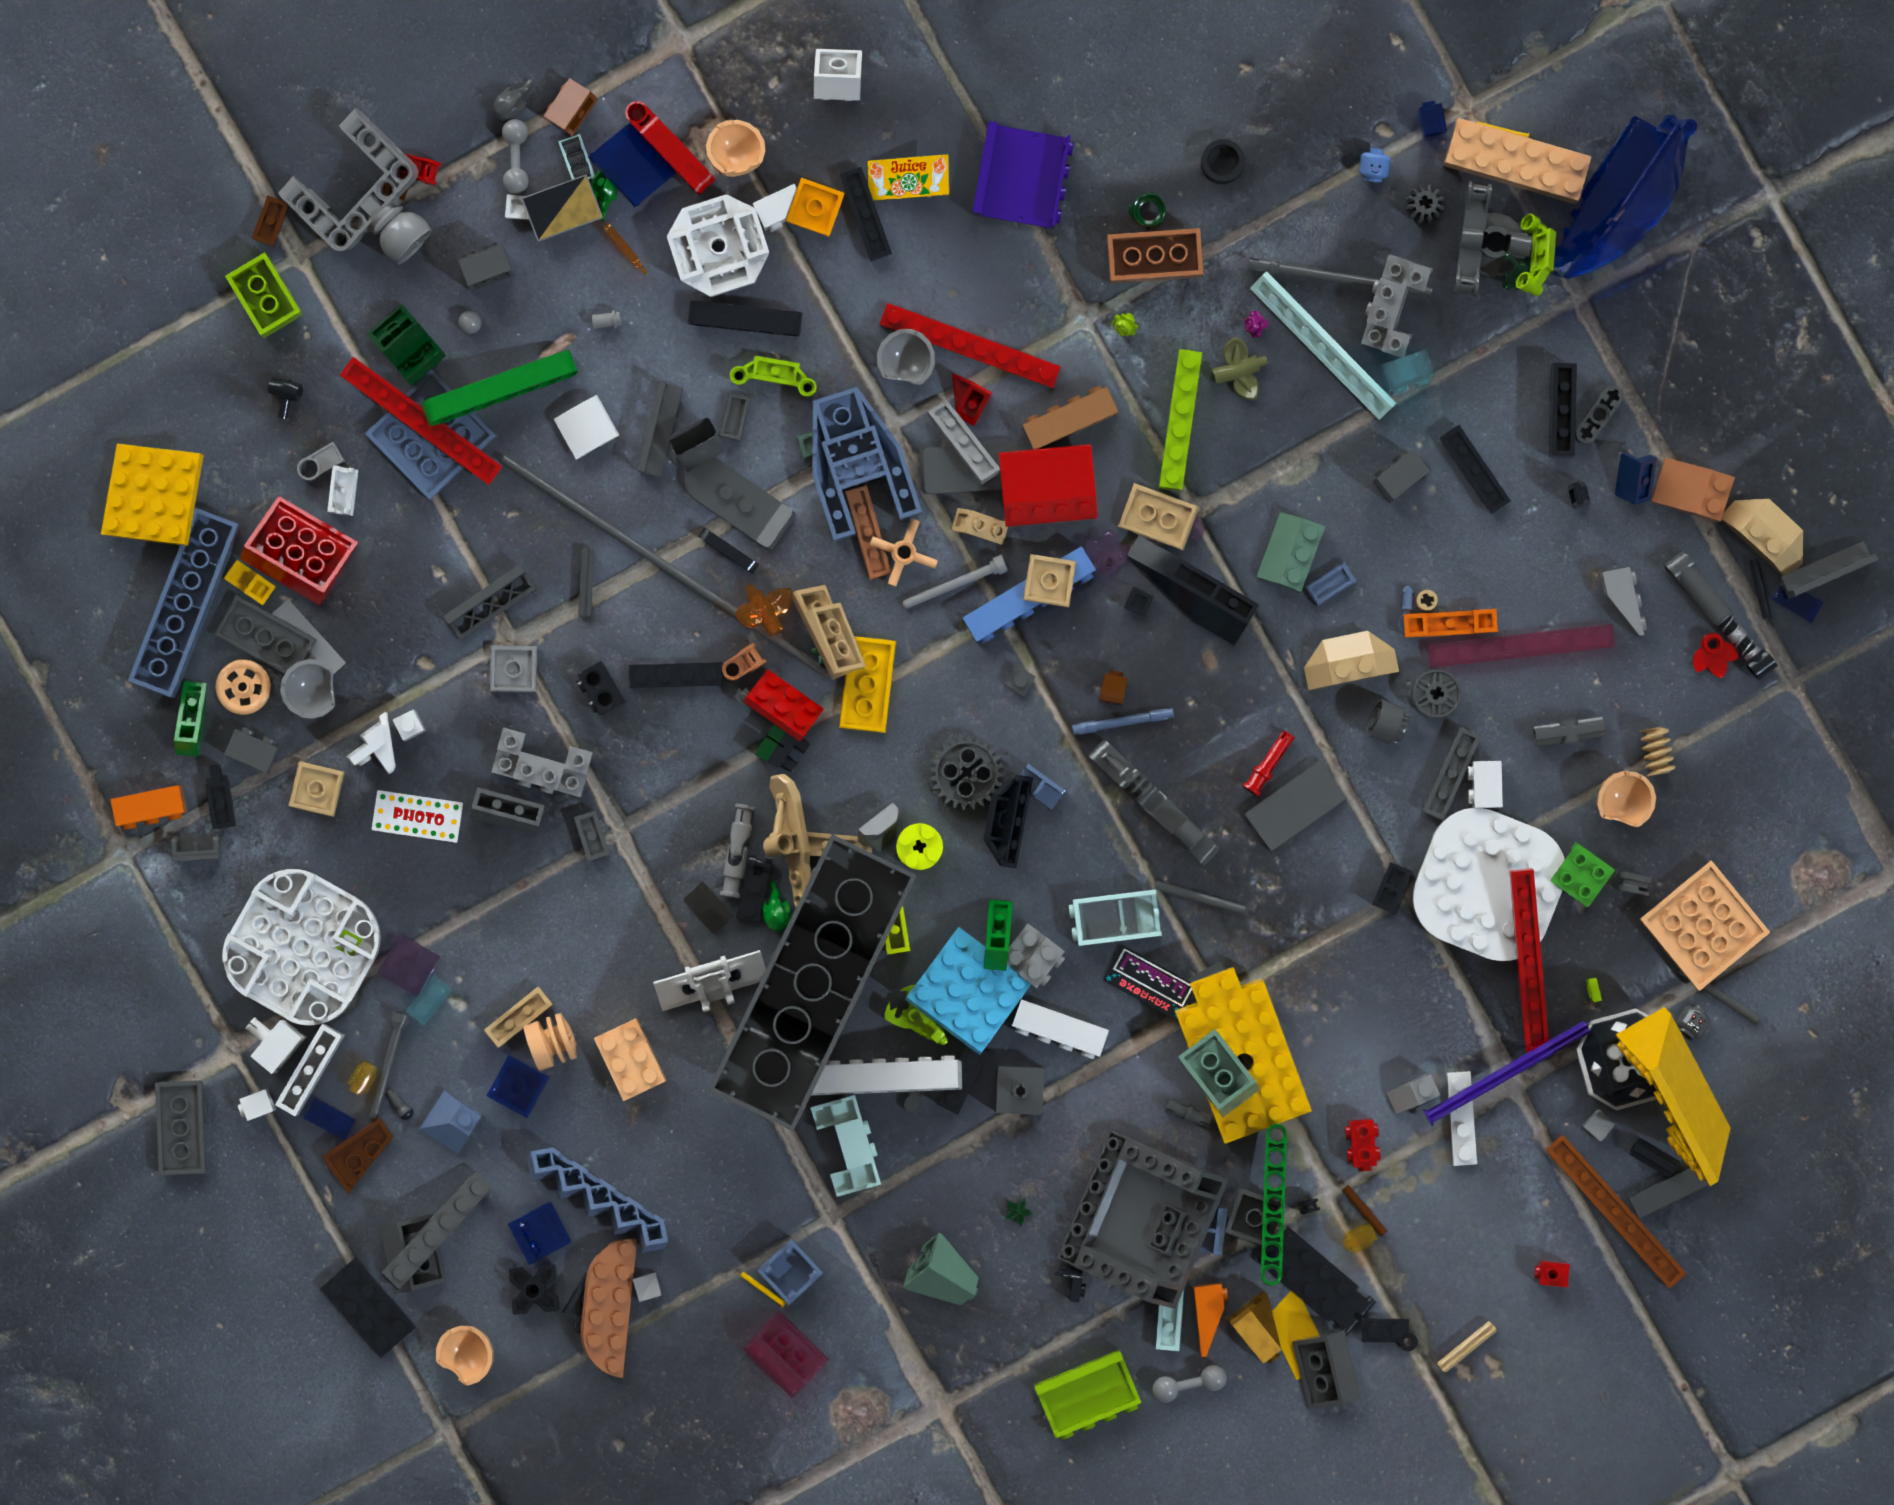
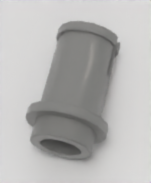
(607, 320)

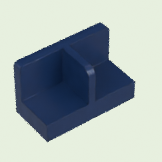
(1635, 478)

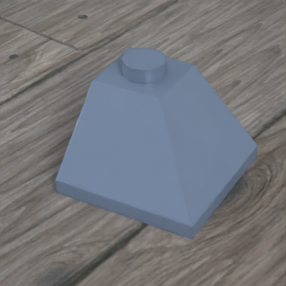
(451, 1122)

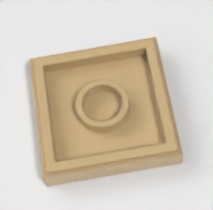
(1049, 580)
(316, 789)

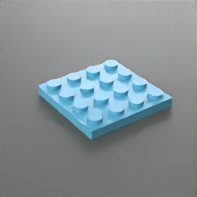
(964, 995)

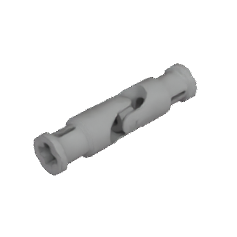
(740, 837)

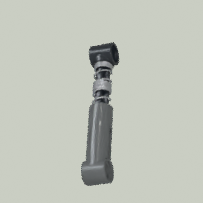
(1685, 573)

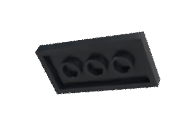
(368, 1307)

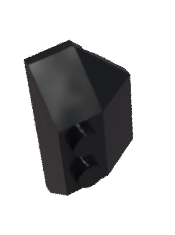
(1007, 820)

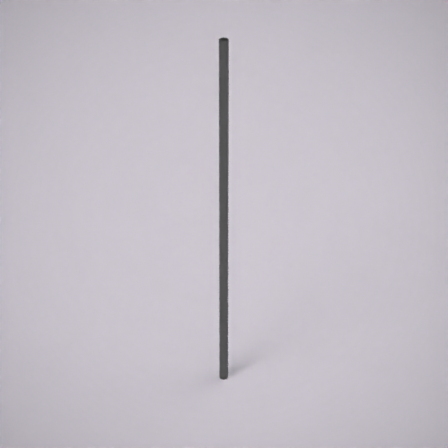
(658, 561)

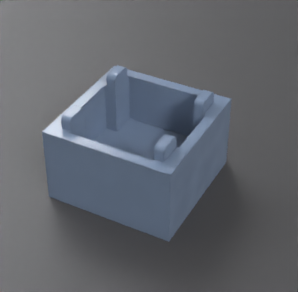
(790, 1271)

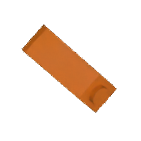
(1209, 1309)

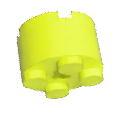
(930, 854)

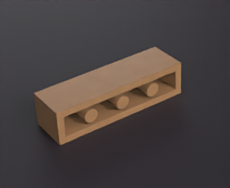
(1069, 419)

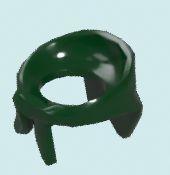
(1134, 210)

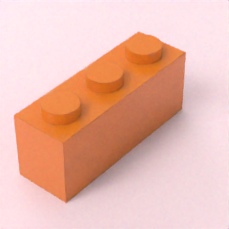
(149, 807)

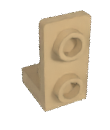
(979, 525)

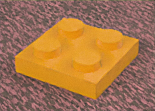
(815, 207)

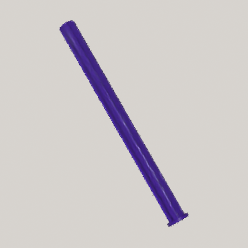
(1506, 1072)

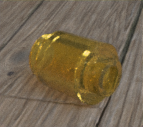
(362, 1078)
(1359, 1238)

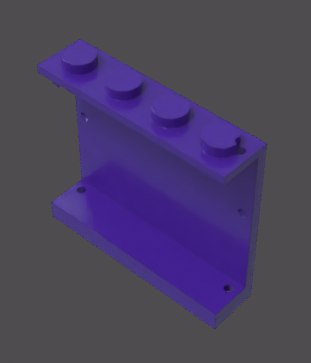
(1022, 176)

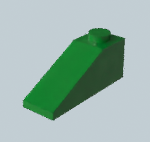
(190, 719)
(998, 935)

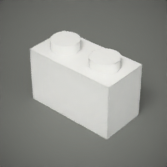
(1486, 784)

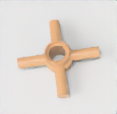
(907, 542)

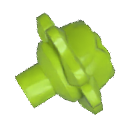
(1125, 324)

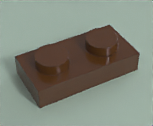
(270, 221)

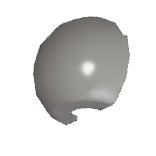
(906, 356)
(308, 688)

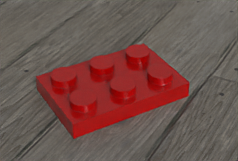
(783, 705)

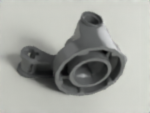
(1479, 261)

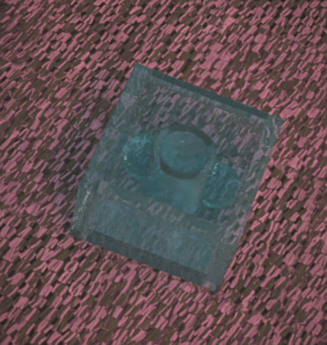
(1406, 373)

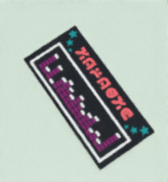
(1149, 982)

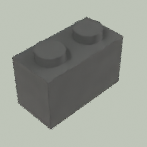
(251, 750)

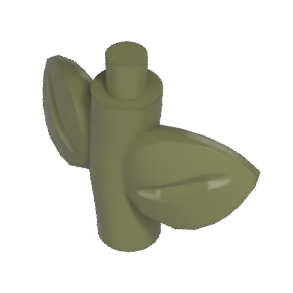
(1240, 369)

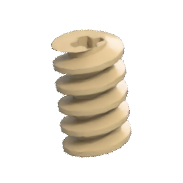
(1657, 750)

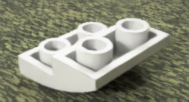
(586, 427)

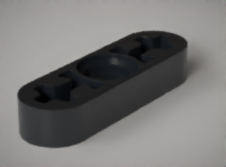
(728, 550)

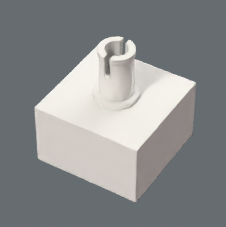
(276, 1044)

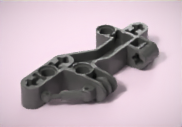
(1154, 802)

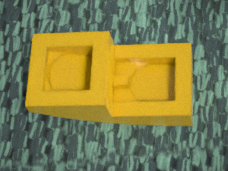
(249, 582)

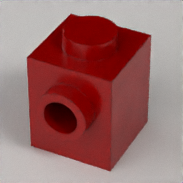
(1552, 1273)

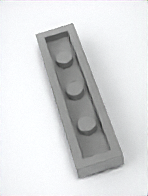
(964, 442)

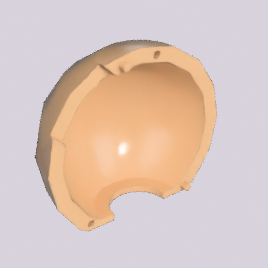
(735, 148)
(1626, 798)
(466, 1353)

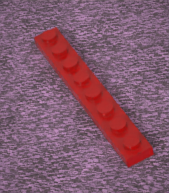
(972, 346)
(414, 416)
(1529, 958)

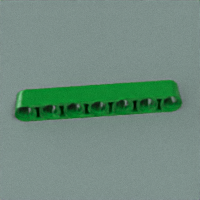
(499, 388)
(1273, 1193)

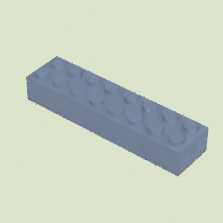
(184, 604)

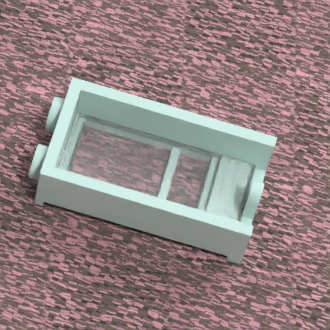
(1115, 917)

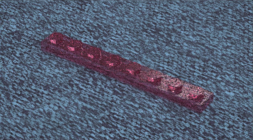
(1521, 646)

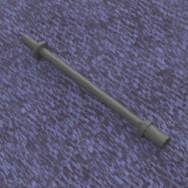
(1274, 267)

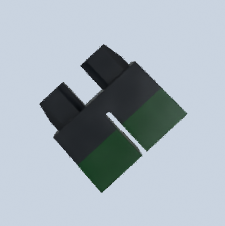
(776, 754)

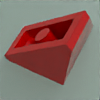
(969, 399)

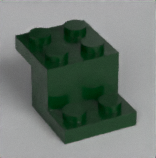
(406, 344)

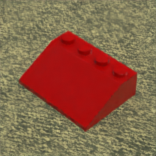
(1048, 485)
(298, 550)

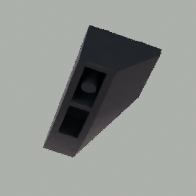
(1194, 591)

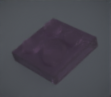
(408, 965)

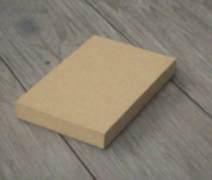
(1158, 516)

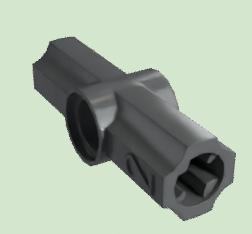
(1569, 731)

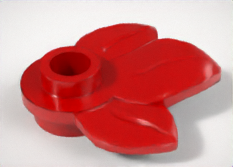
(1714, 659)

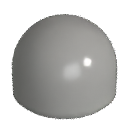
(469, 322)

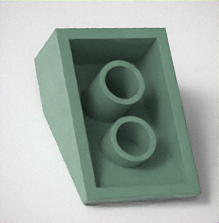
(1219, 1073)

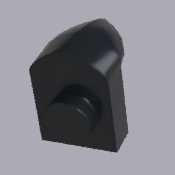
(1077, 1286)

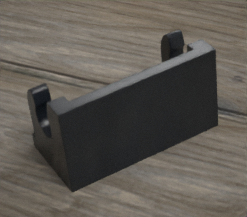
(1393, 888)

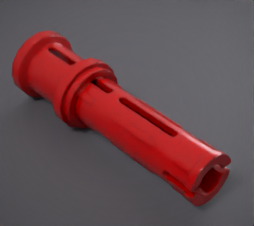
(1263, 772)

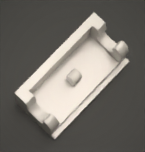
(342, 491)

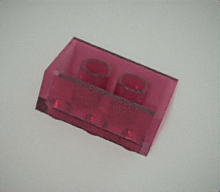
(785, 1354)

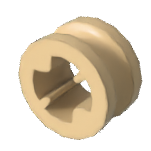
(1430, 594)

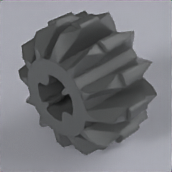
(1429, 197)

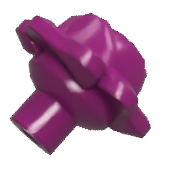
(1255, 324)

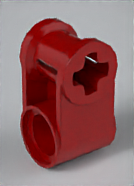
(423, 166)

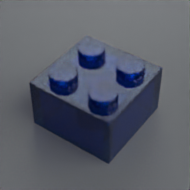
(518, 1086)

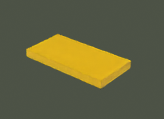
(868, 689)

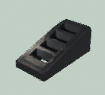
(1579, 495)

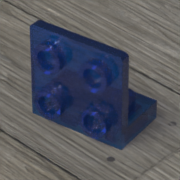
(539, 1232)

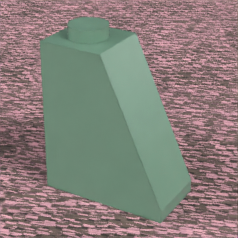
(942, 1273)

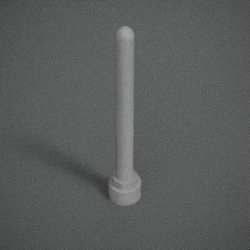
(995, 566)

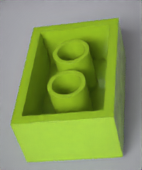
(264, 295)

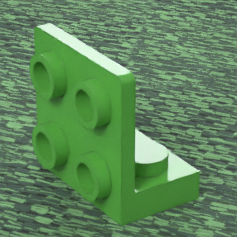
(1582, 874)

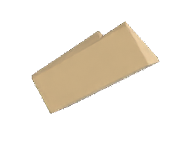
(829, 630)

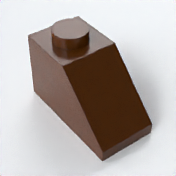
(1113, 688)

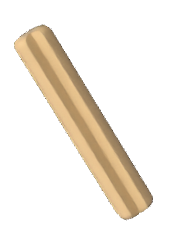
(1467, 1346)

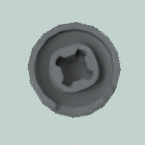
(1634, 883)

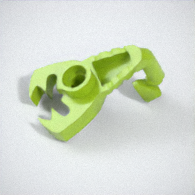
(917, 1021)

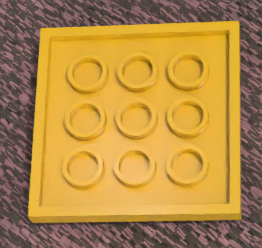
(152, 494)

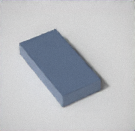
(1330, 584)

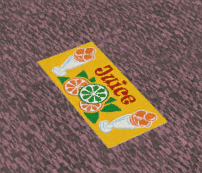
(909, 177)

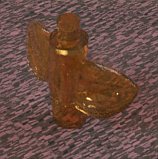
(764, 608)

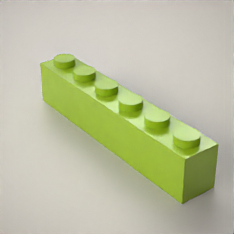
(1180, 420)

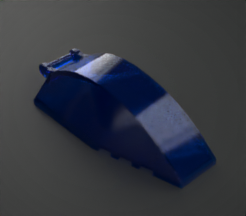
(1625, 195)

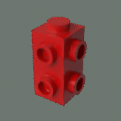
(1362, 1141)

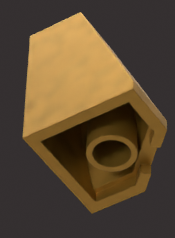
(1258, 1328)

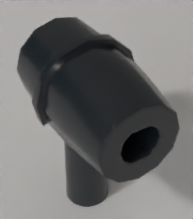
(288, 391)

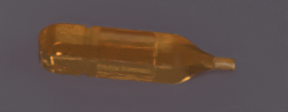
(624, 247)

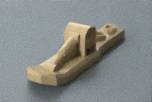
(790, 833)

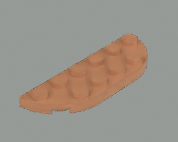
(608, 1306)

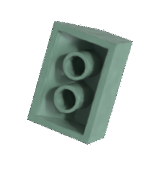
(1290, 552)

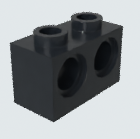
(605, 685)

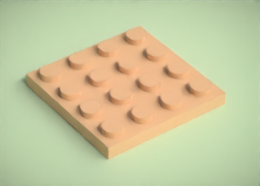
(1704, 925)

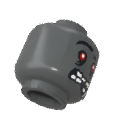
(1693, 1022)

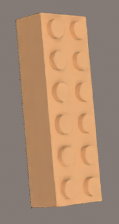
(1517, 161)

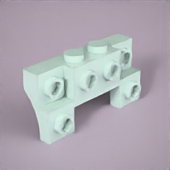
(854, 1142)

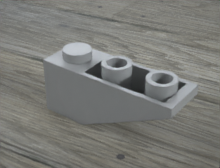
(1620, 592)

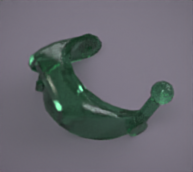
(1519, 268)

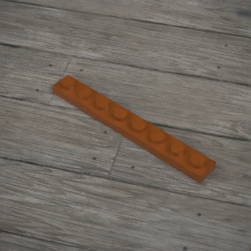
(1615, 1211)

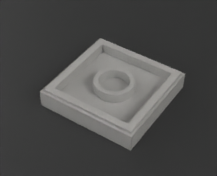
(513, 668)

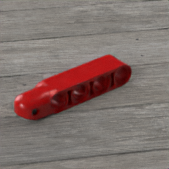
(669, 146)

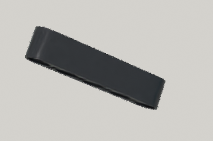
(745, 318)

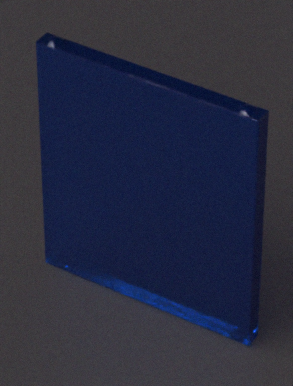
(632, 165)

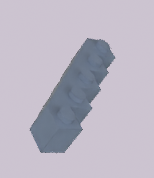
(599, 1197)

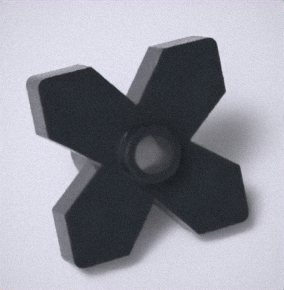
(524, 1280)

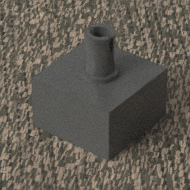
(1020, 1090)

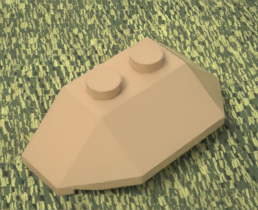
(1767, 532)
(1349, 660)

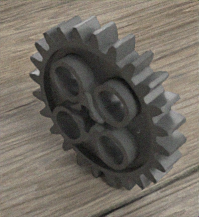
(952, 756)

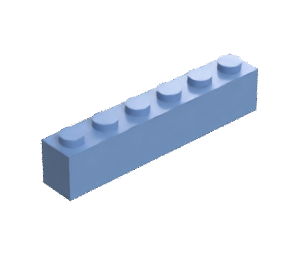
(1010, 605)

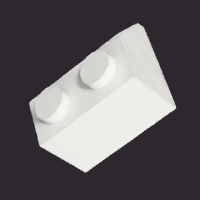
(837, 74)

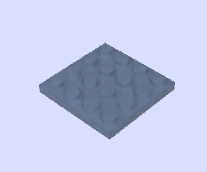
(416, 456)

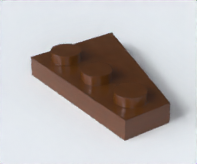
(356, 1154)

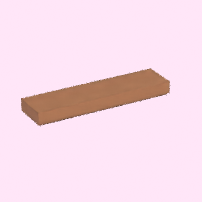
(867, 527)

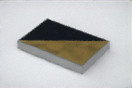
(561, 208)

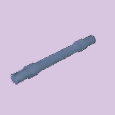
(1153, 716)

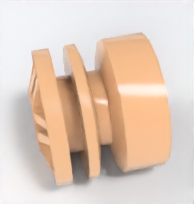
(550, 1041)

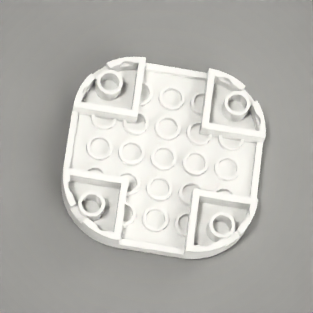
(1465, 880)
(286, 944)

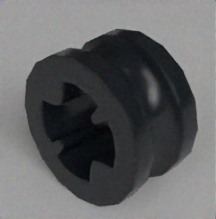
(1309, 1206)

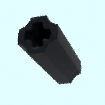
(1654, 1157)

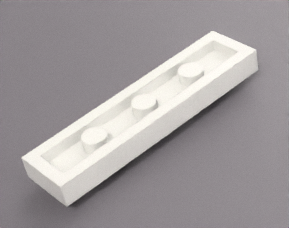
(1462, 1122)

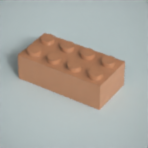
(1155, 256)

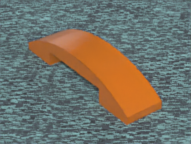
(1450, 623)

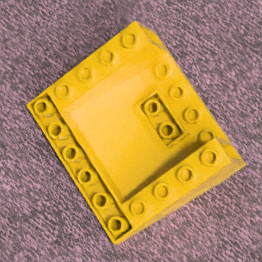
(1666, 1062)

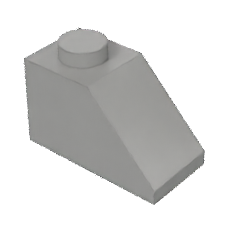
(1413, 1093)

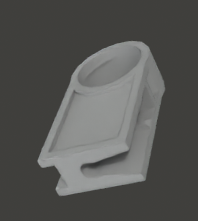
(325, 460)

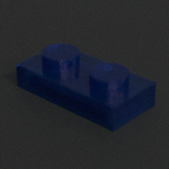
(329, 1118)

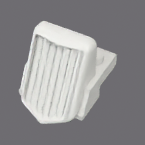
(378, 742)

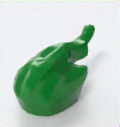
(603, 187)
(776, 913)

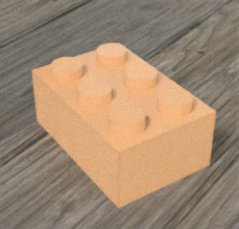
(630, 1059)

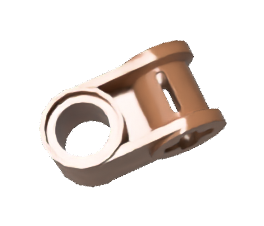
(744, 662)

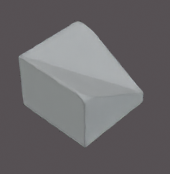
(1598, 1125)
(647, 1287)

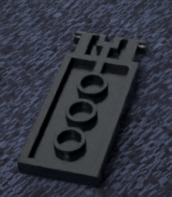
(1319, 1282)

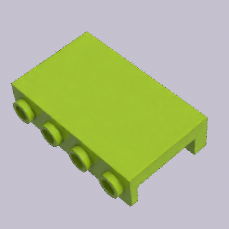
(1088, 1394)

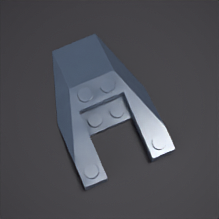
(852, 449)

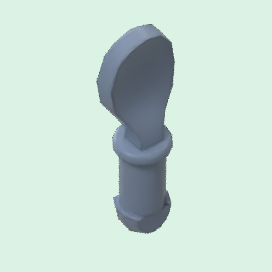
(1407, 606)

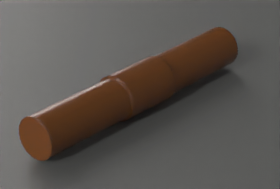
(1364, 1210)

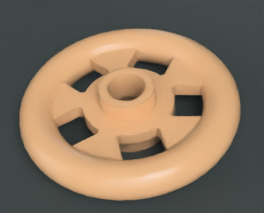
(257, 701)

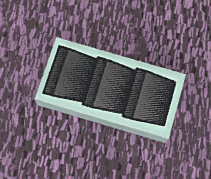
(576, 157)

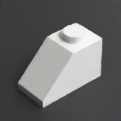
(775, 208)

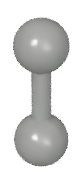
(515, 179)
(1212, 1378)

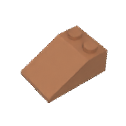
(1693, 490)

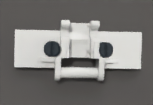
(711, 987)

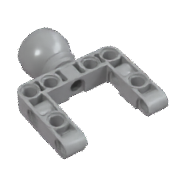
(380, 213)

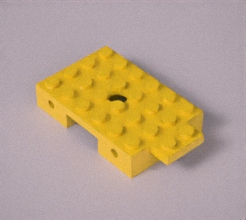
(1248, 1026)

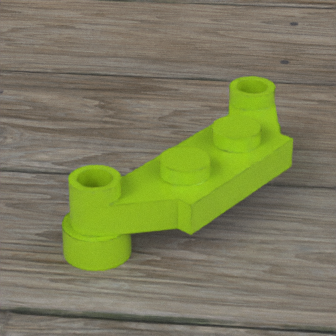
(1541, 255)
(775, 372)

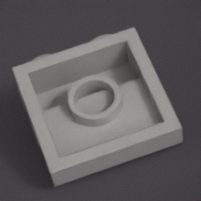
(1034, 956)

